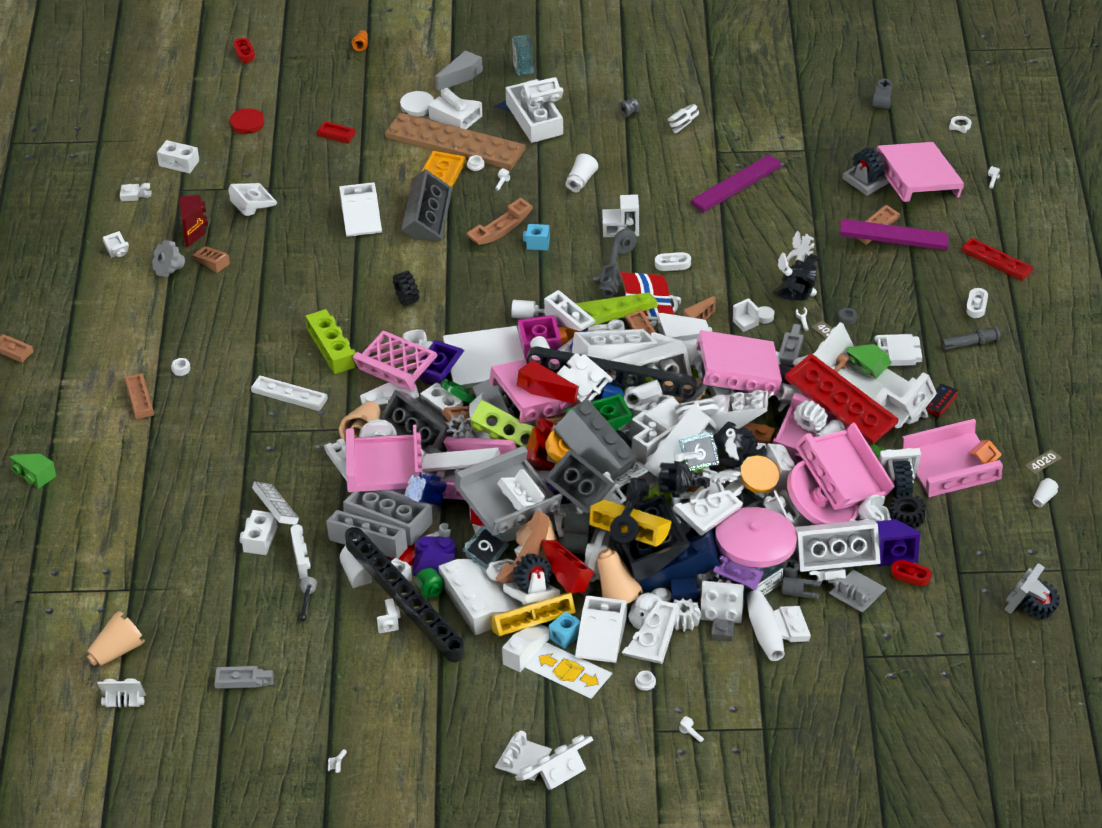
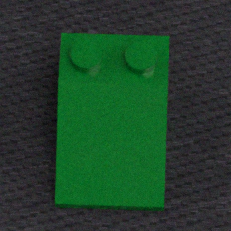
(613, 410)

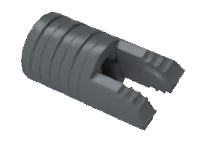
(795, 587)

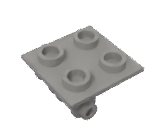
(857, 590)

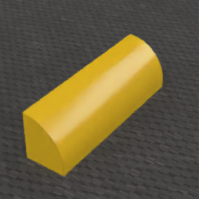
(651, 528)
(532, 614)

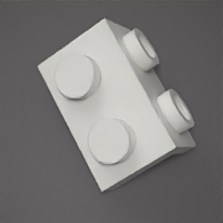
(542, 91)
(521, 490)

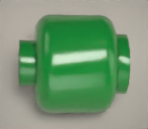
(429, 581)

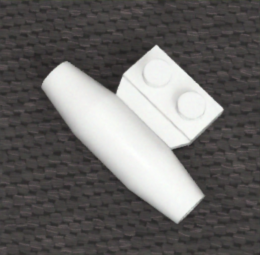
(775, 625)

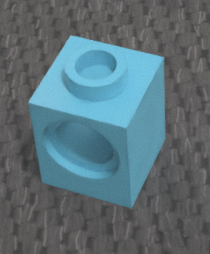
(537, 237)
(564, 630)

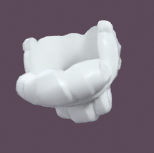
(873, 509)
(642, 604)

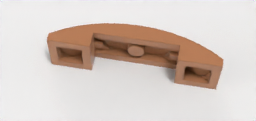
(503, 225)
(539, 525)

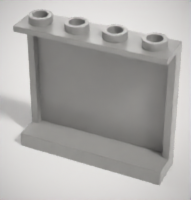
(485, 497)

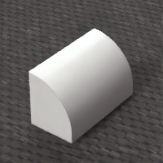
(354, 570)

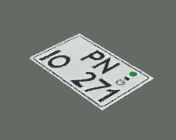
(638, 470)

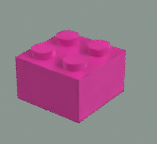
(539, 326)

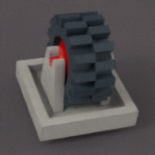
(867, 173)
(1033, 595)

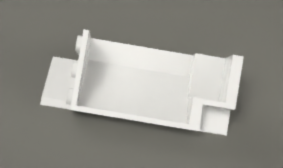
(900, 397)

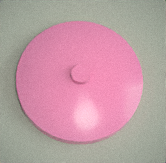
(812, 501)
(756, 537)

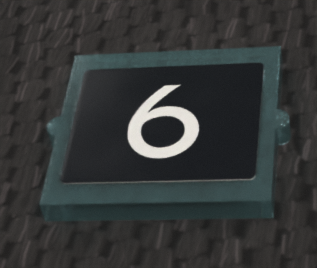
(700, 443)
(484, 547)

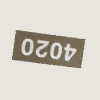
(823, 328)
(1043, 461)

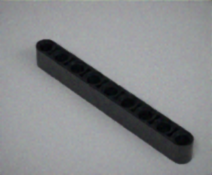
(621, 370)
(408, 601)

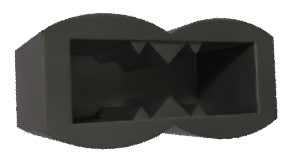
(576, 533)

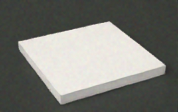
(482, 351)

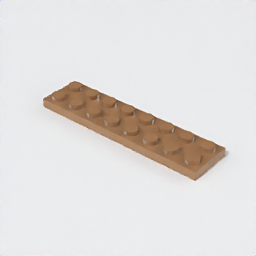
(454, 140)

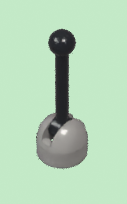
(305, 588)

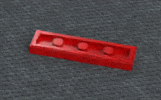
(997, 259)

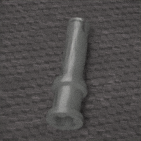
(980, 337)

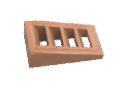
(215, 260)
(701, 310)

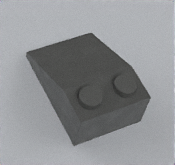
(578, 481)

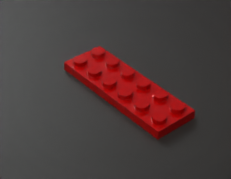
(841, 398)

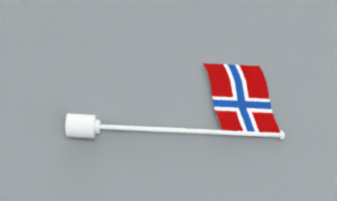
(633, 283)

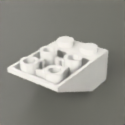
(360, 209)
(739, 408)
(601, 629)

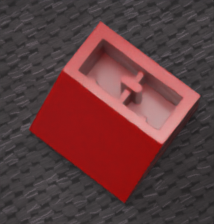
(537, 452)

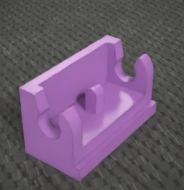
(739, 573)

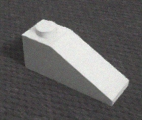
(567, 312)
(524, 646)

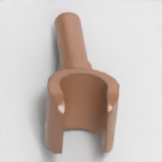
(842, 362)

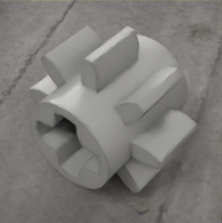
(453, 424)

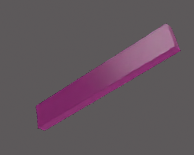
(736, 183)
(894, 234)

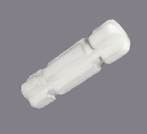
(453, 99)

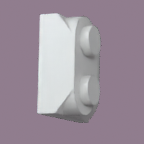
(250, 197)

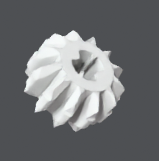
(810, 416)
(688, 615)

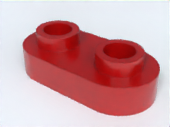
(244, 50)
(911, 573)

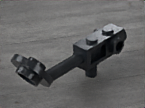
(635, 495)

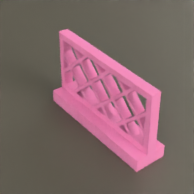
(387, 370)

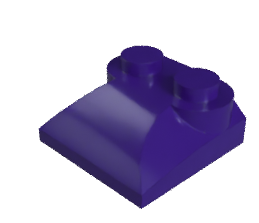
(433, 552)

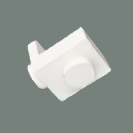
(115, 244)
(389, 621)

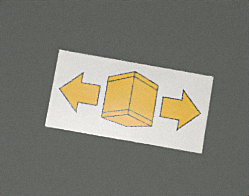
(568, 670)

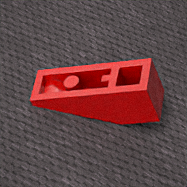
(545, 383)
(567, 567)

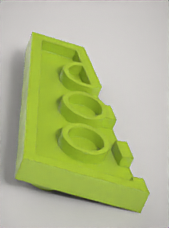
(614, 308)

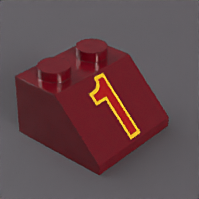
(192, 218)

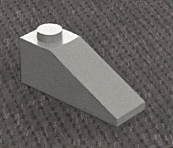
(460, 70)

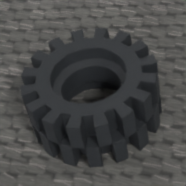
(405, 288)
(908, 503)

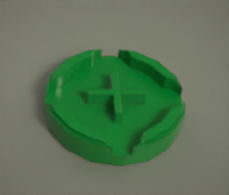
(458, 391)

